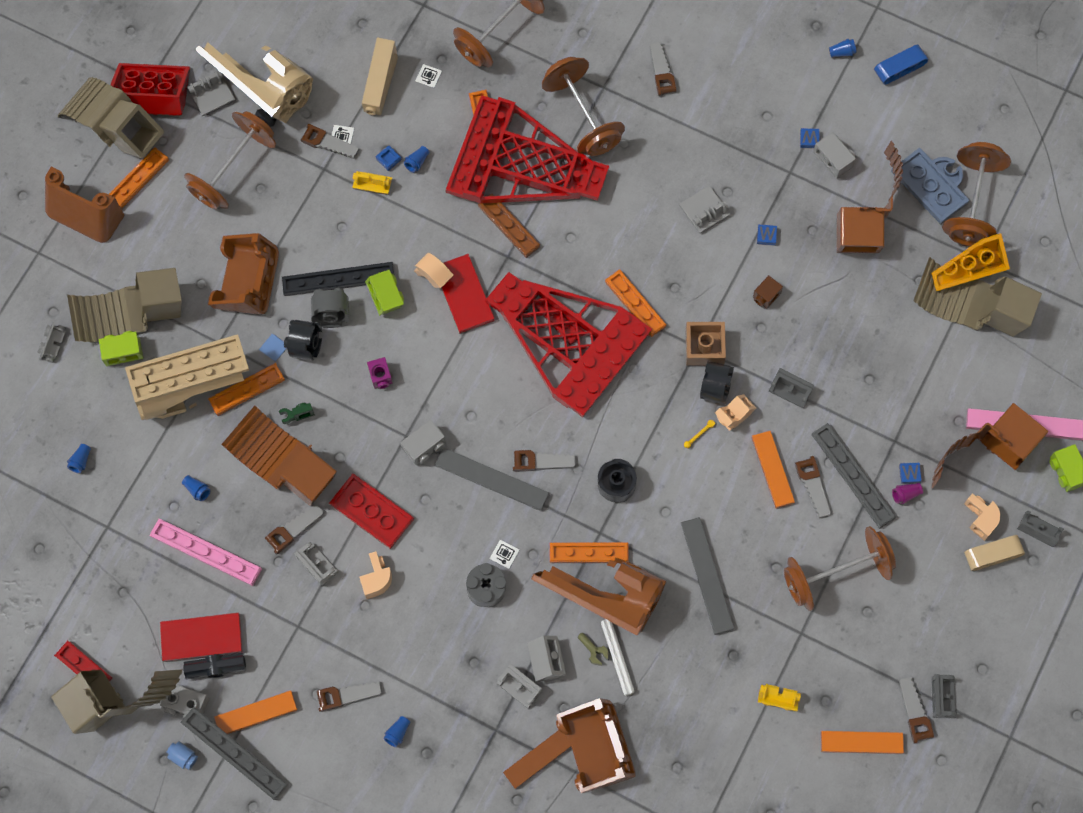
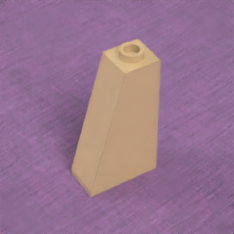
(379, 76)

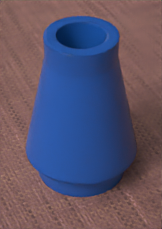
(844, 48)
(416, 159)
(78, 460)
(197, 489)
(396, 732)

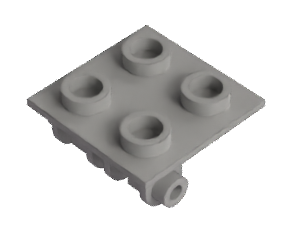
(210, 93)
(704, 209)

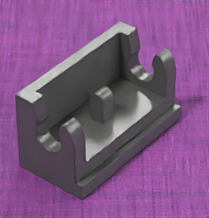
(791, 387)
(1040, 529)
(943, 696)

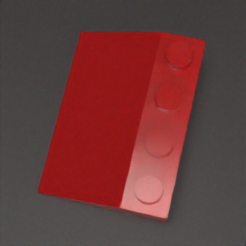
(154, 87)

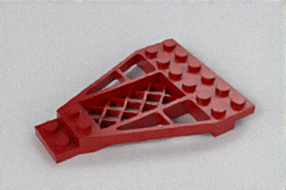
(482, 148)
(603, 356)

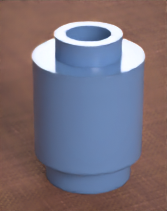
(181, 755)

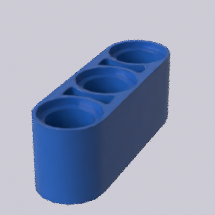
(901, 64)

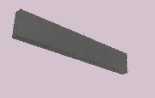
(853, 475)
(492, 479)
(707, 576)
(233, 753)

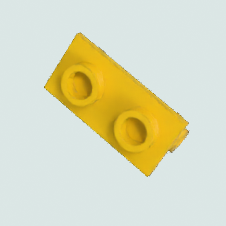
(371, 182)
(787, 700)

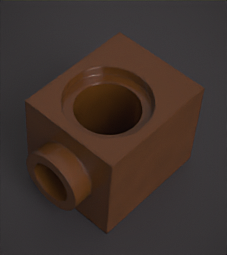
(767, 292)

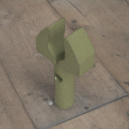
(593, 649)

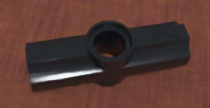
(214, 666)

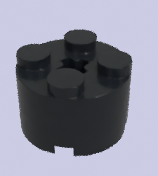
(303, 339)
(716, 382)
(609, 473)

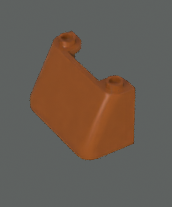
(93, 219)
(247, 274)
(597, 745)

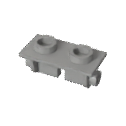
(48, 349)

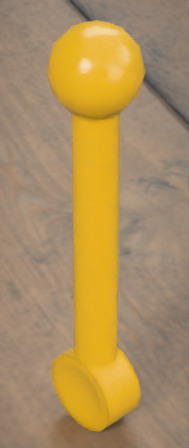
(710, 424)

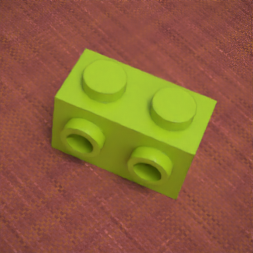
(385, 292)
(120, 348)
(1069, 467)

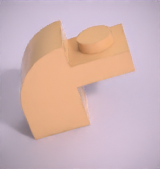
(433, 270)
(735, 412)
(988, 516)
(377, 581)

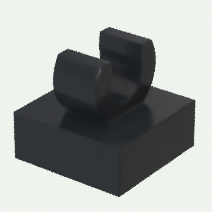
(265, 116)

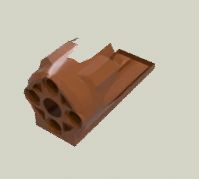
(625, 611)

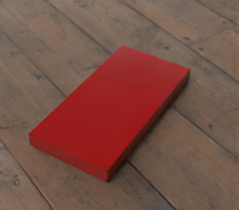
(466, 295)
(371, 511)
(200, 637)

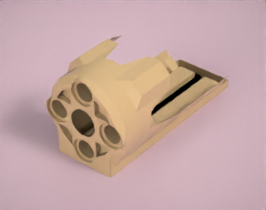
(281, 93)
(167, 381)

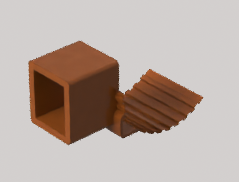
(863, 227)
(1009, 438)
(278, 456)

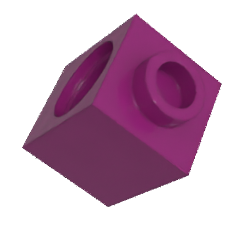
(376, 366)

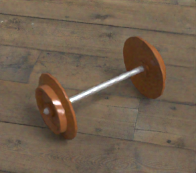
(473, 49)
(565, 74)
(254, 128)
(984, 158)
(879, 550)

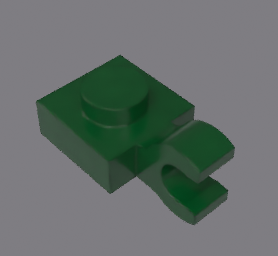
(300, 412)

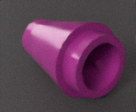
(905, 493)

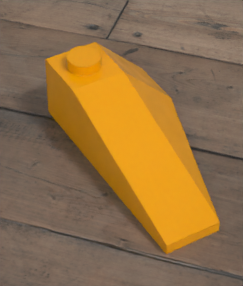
(978, 261)

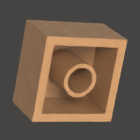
(705, 343)

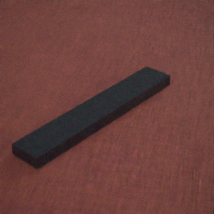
(332, 278)

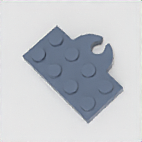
(934, 184)

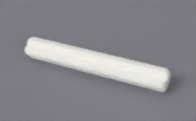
(617, 657)

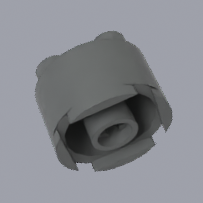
(330, 307)
(486, 596)

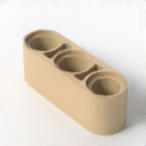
(994, 552)

